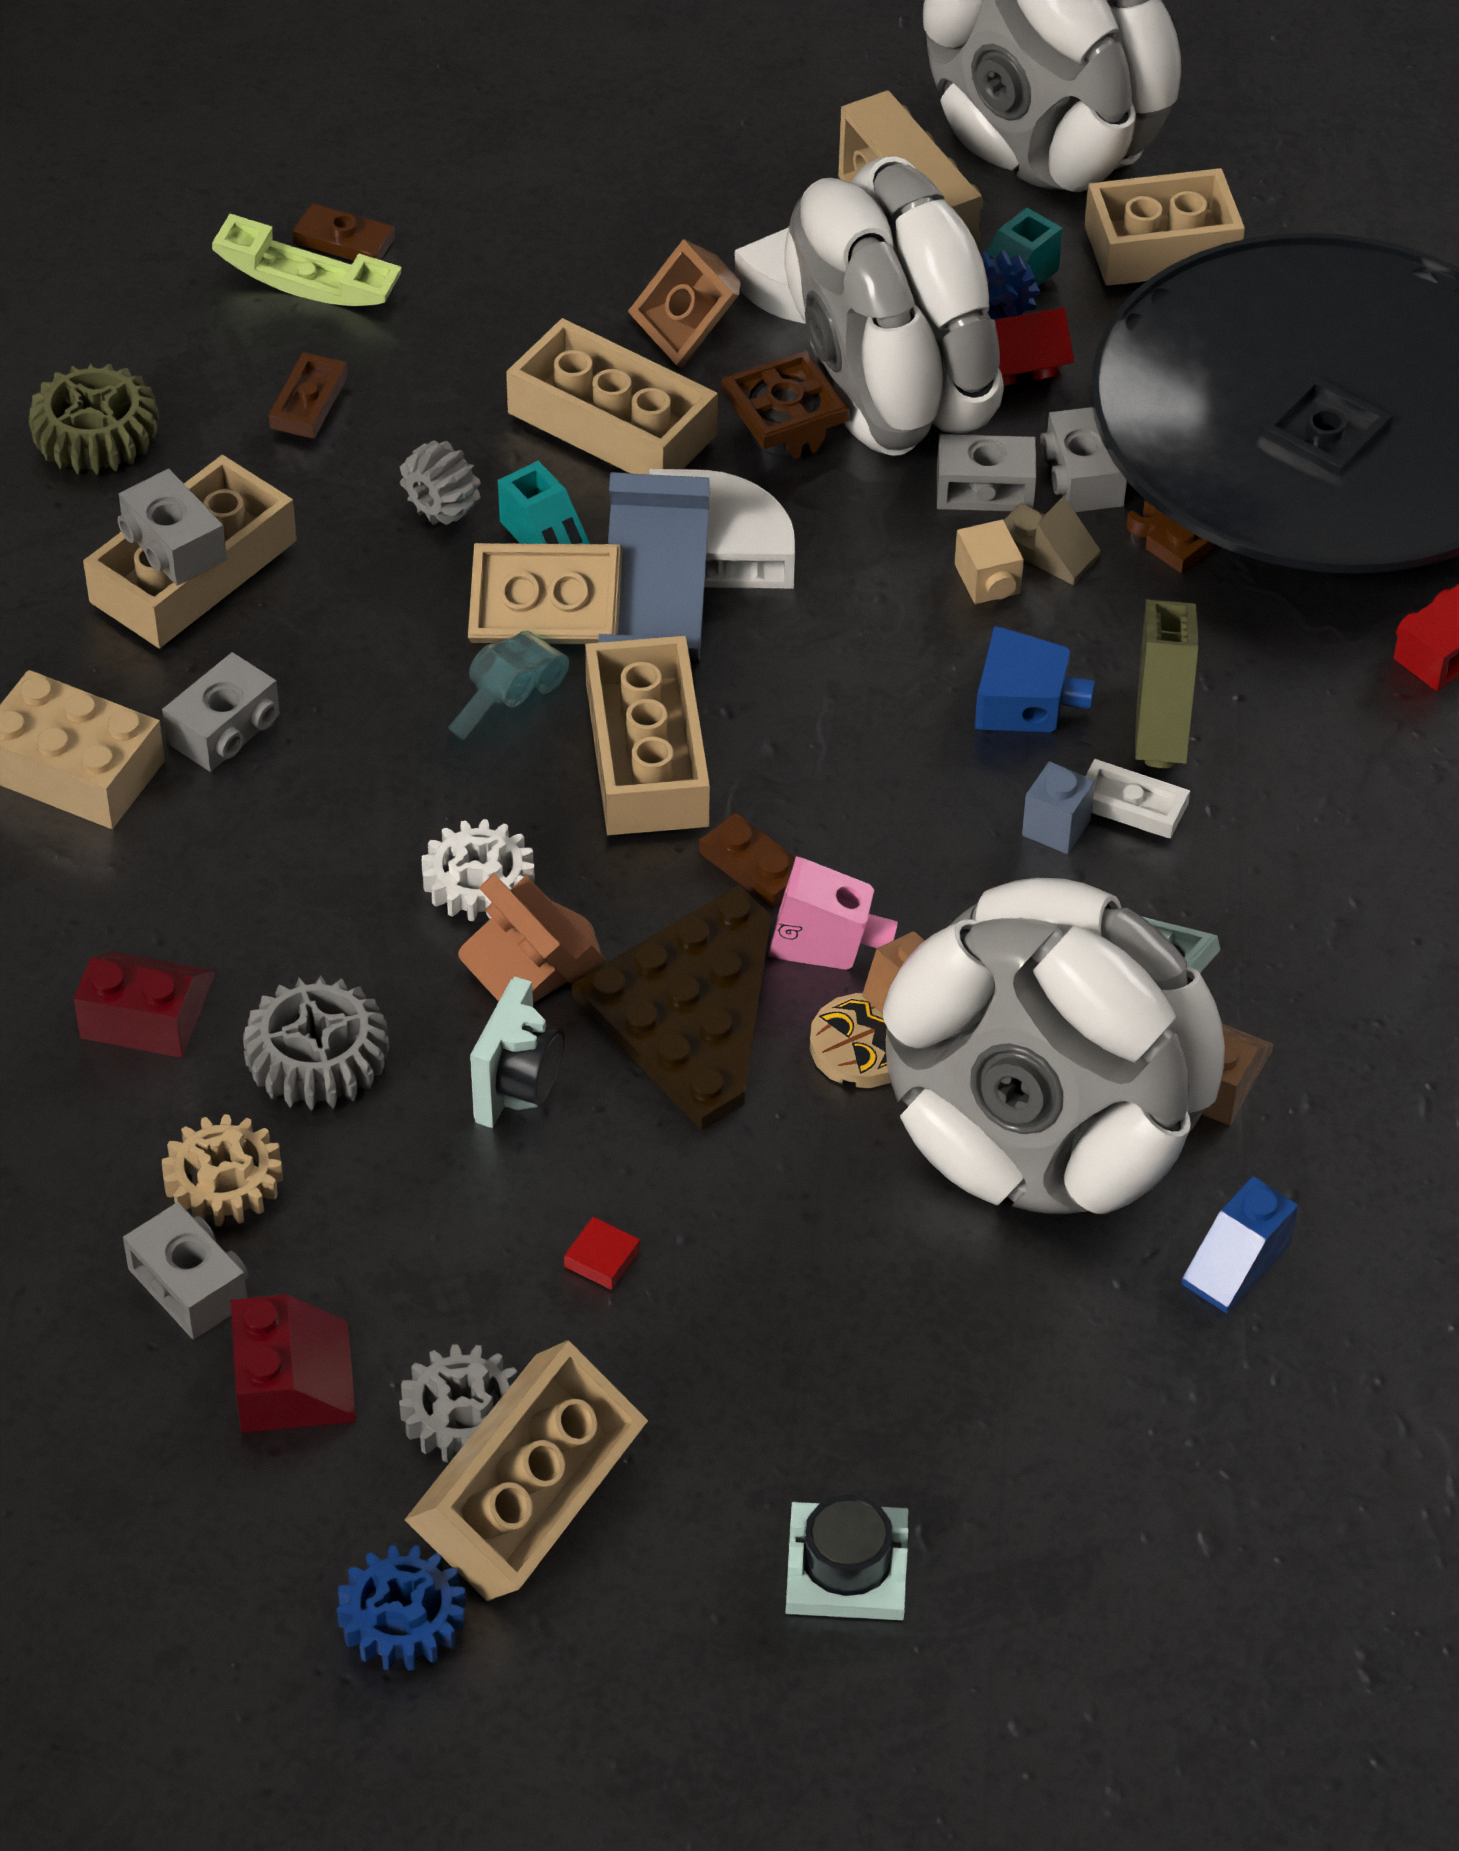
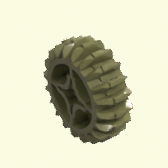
(93, 418)

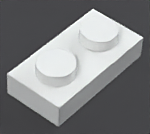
(1137, 799)

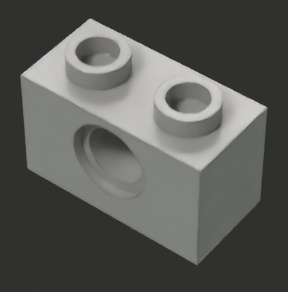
(1080, 462)
(985, 472)
(171, 527)
(221, 712)
(192, 1296)

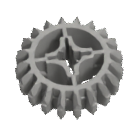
(292, 1064)

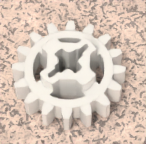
(472, 859)

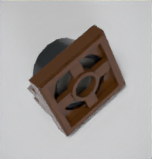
(785, 404)

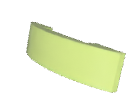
(300, 272)

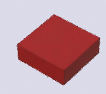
(602, 1253)

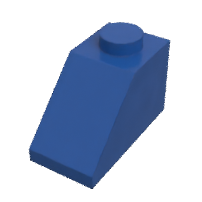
(1241, 1244)

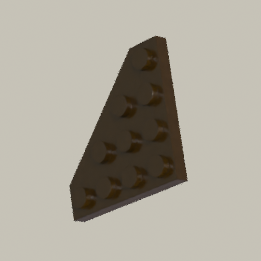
(689, 1003)

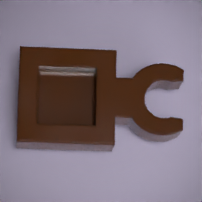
(1168, 539)

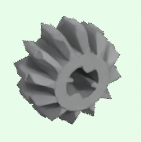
(440, 482)

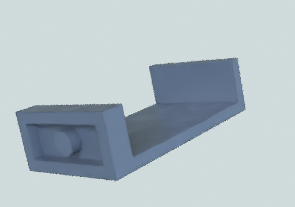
(664, 547)

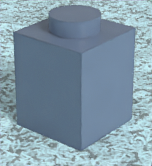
(1058, 807)

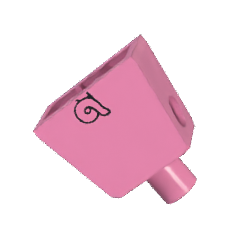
(826, 918)

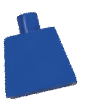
(1027, 684)

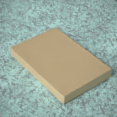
(545, 588)

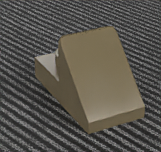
(1053, 540)

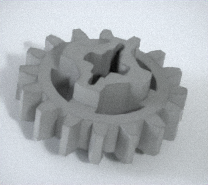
(458, 1396)

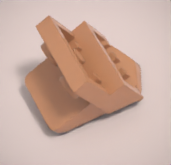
(529, 941)

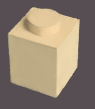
(988, 561)

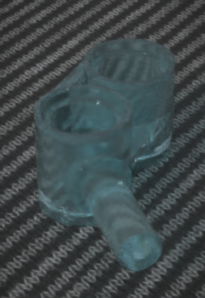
(508, 674)

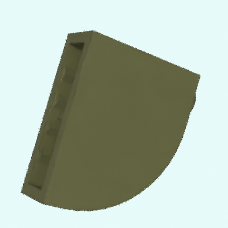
(1166, 683)

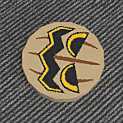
(850, 1042)

